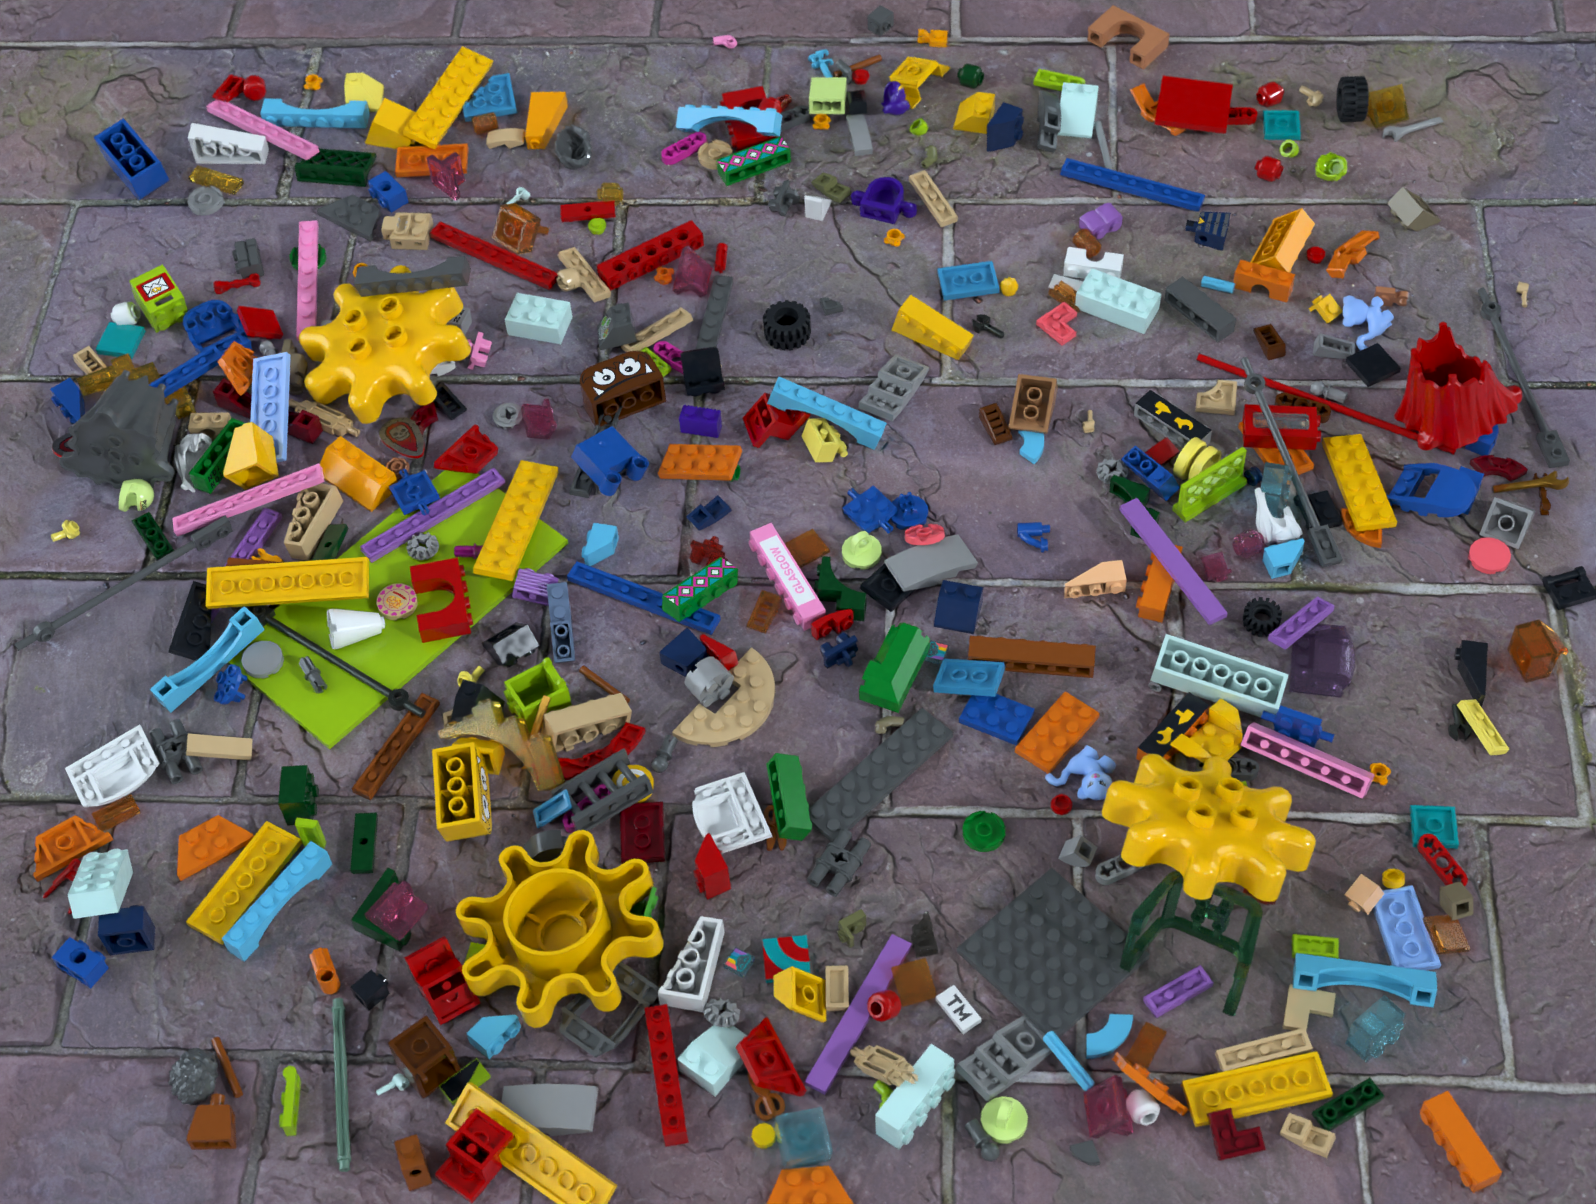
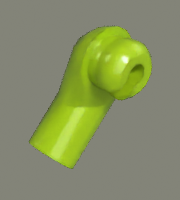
(884, 1090)

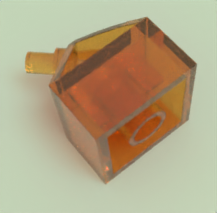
(517, 228)
(1535, 649)

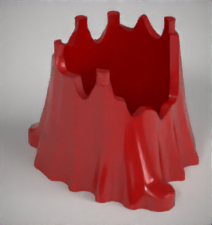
(1452, 394)

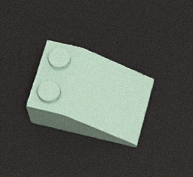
(1078, 109)
(712, 1058)

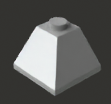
(1507, 522)

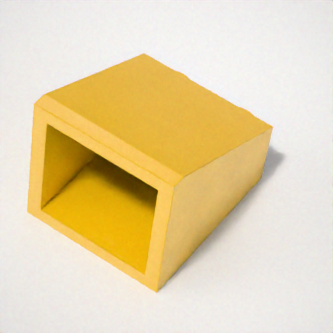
(389, 126)
(251, 457)

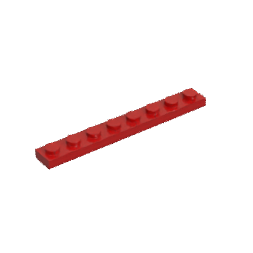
(494, 255)

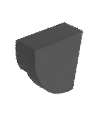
(830, 306)
(1085, 1152)

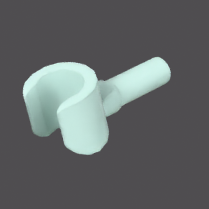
(520, 193)
(398, 1081)

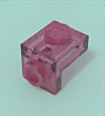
(1216, 567)

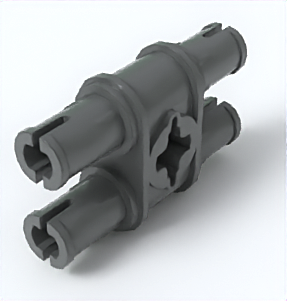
(173, 751)
(839, 862)

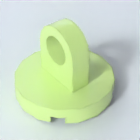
(861, 551)
(1004, 1119)

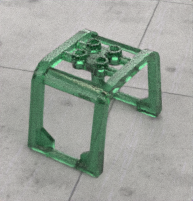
(1220, 914)

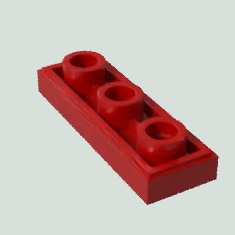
(587, 211)

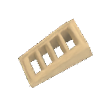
(84, 354)

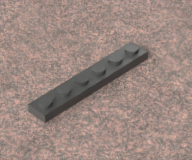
(715, 312)

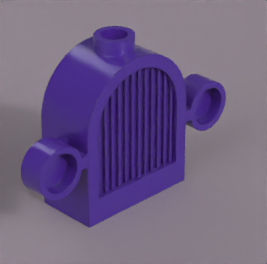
(883, 201)

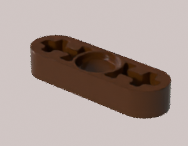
(1297, 401)

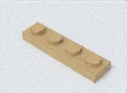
(933, 198)
(659, 330)
(1264, 1050)

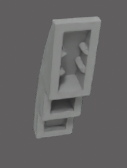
(859, 134)

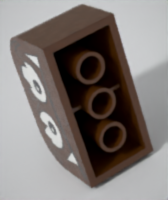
(624, 381)

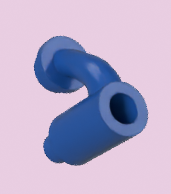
(1029, 530)

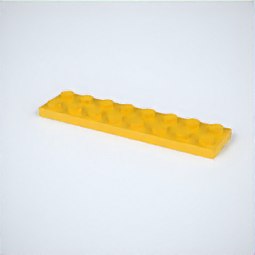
(447, 98)
(516, 520)
(287, 582)
(535, 1155)

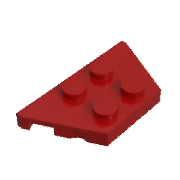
(468, 453)
(769, 1061)

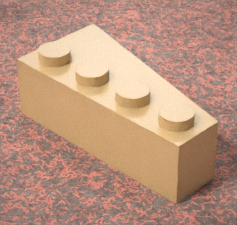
(310, 519)
(586, 721)

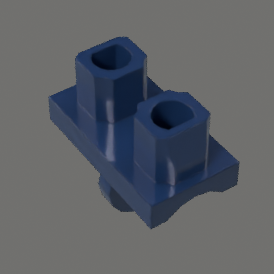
(840, 653)

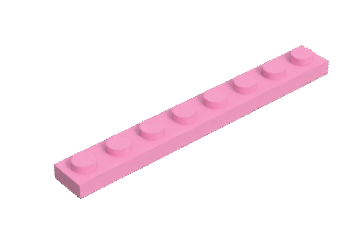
(264, 128)
(307, 275)
(248, 499)

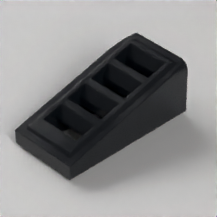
(857, 102)
(443, 389)

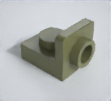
(851, 924)

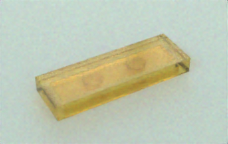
(222, 181)

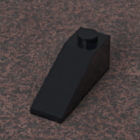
(1473, 667)

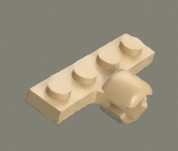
(580, 274)

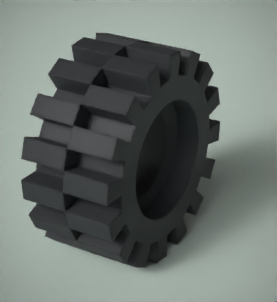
(1264, 607)

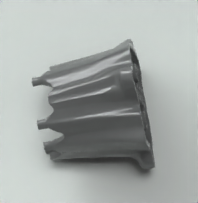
(124, 435)

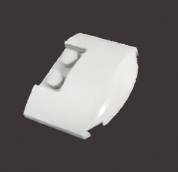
(113, 769)
(729, 813)

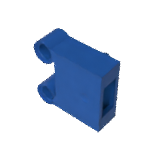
(607, 455)

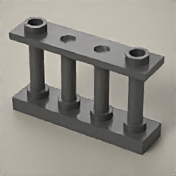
(612, 804)

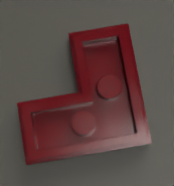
(1229, 1141)

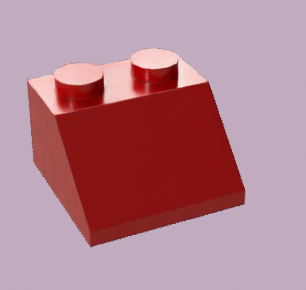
(711, 870)

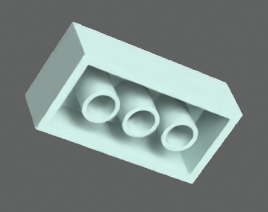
(1118, 301)
(100, 883)
(911, 1102)

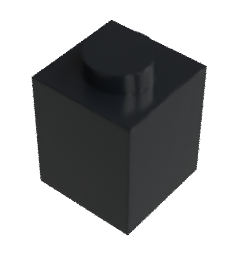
(370, 989)

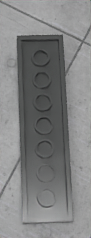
(879, 774)

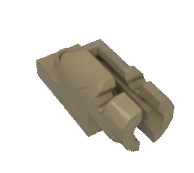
(298, 368)

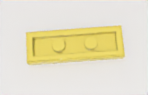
(1483, 727)

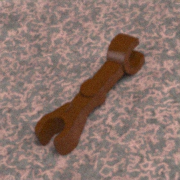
(1545, 505)

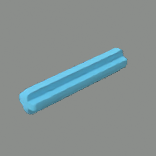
(1068, 1060)

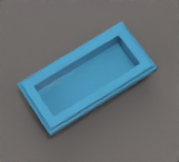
(552, 809)

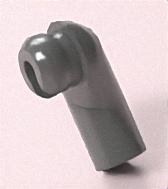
(846, 70)

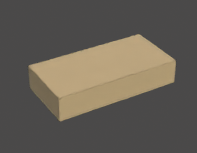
(837, 988)

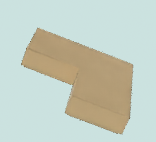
(1302, 1003)

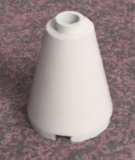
(352, 626)

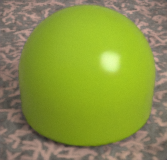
(921, 127)
(1289, 143)

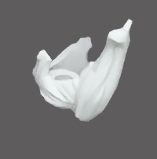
(187, 455)
(1273, 528)

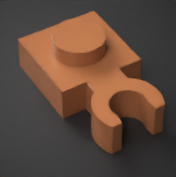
(1389, 296)

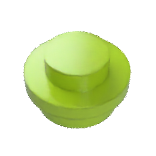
(597, 226)

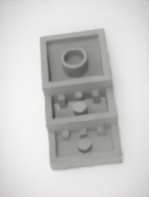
(893, 387)
(927, 564)
(1004, 1058)
(554, 1107)

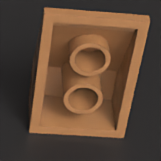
(1033, 403)

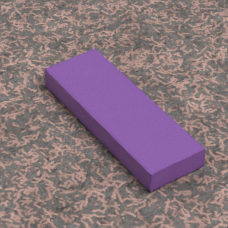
(1178, 991)

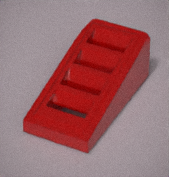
(229, 88)
(720, 652)

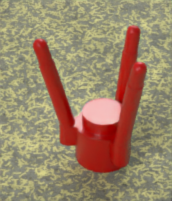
(69, 872)

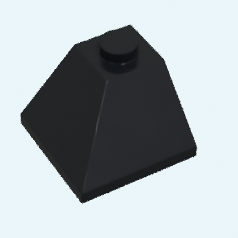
(469, 696)

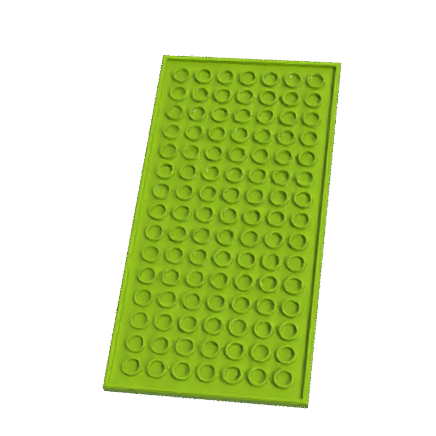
(397, 651)

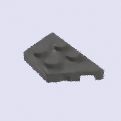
(353, 215)

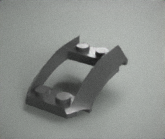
(589, 1037)

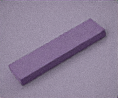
(1301, 623)

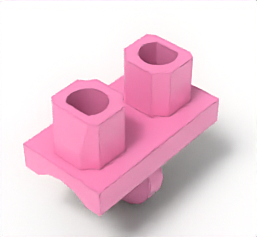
(480, 345)

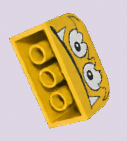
(461, 792)

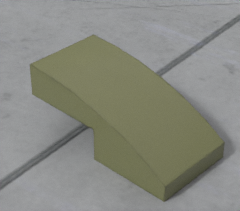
(831, 188)

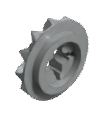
(513, 410)
(1103, 469)
(421, 552)
(727, 1018)

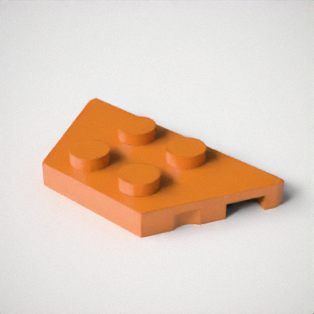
(238, 366)
(64, 843)
(209, 844)
(1154, 1087)
(808, 1186)

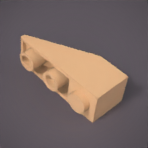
(1101, 579)

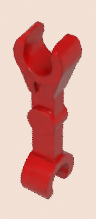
(223, 286)

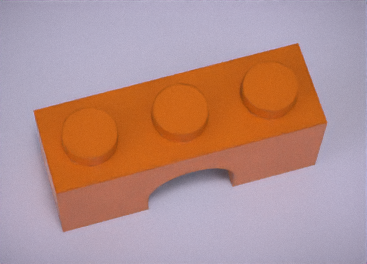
(1276, 281)

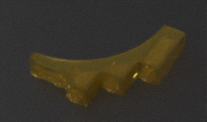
(102, 379)
(534, 751)

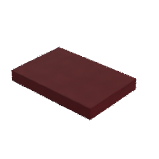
(643, 832)

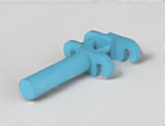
(821, 63)

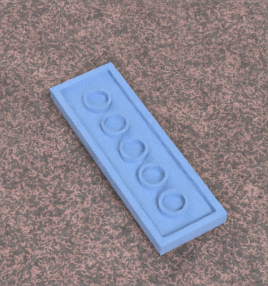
(271, 398)

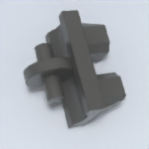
(784, 198)

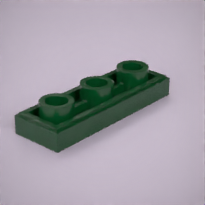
(152, 536)
(331, 542)
(364, 833)
(1338, 1112)

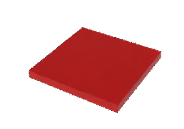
(1194, 104)

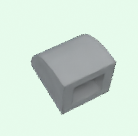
(1078, 852)

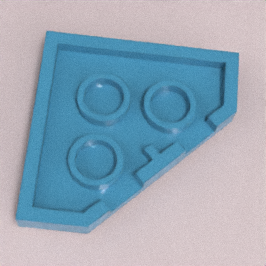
(494, 97)

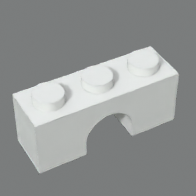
(1079, 266)

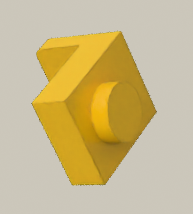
(1326, 307)

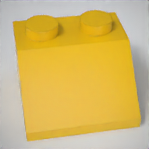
(975, 113)
(491, 750)

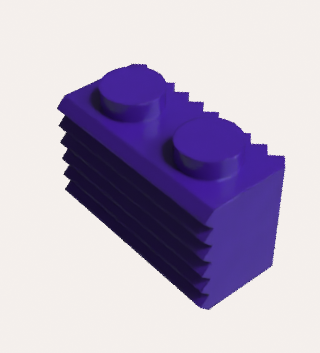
(700, 421)

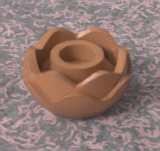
(396, 465)

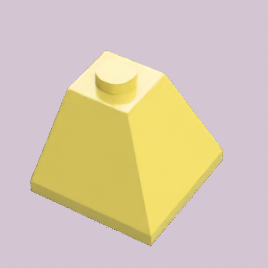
(363, 88)

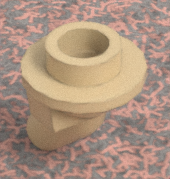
(1314, 99)

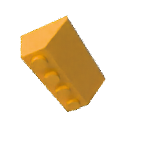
(1284, 240)
(357, 474)

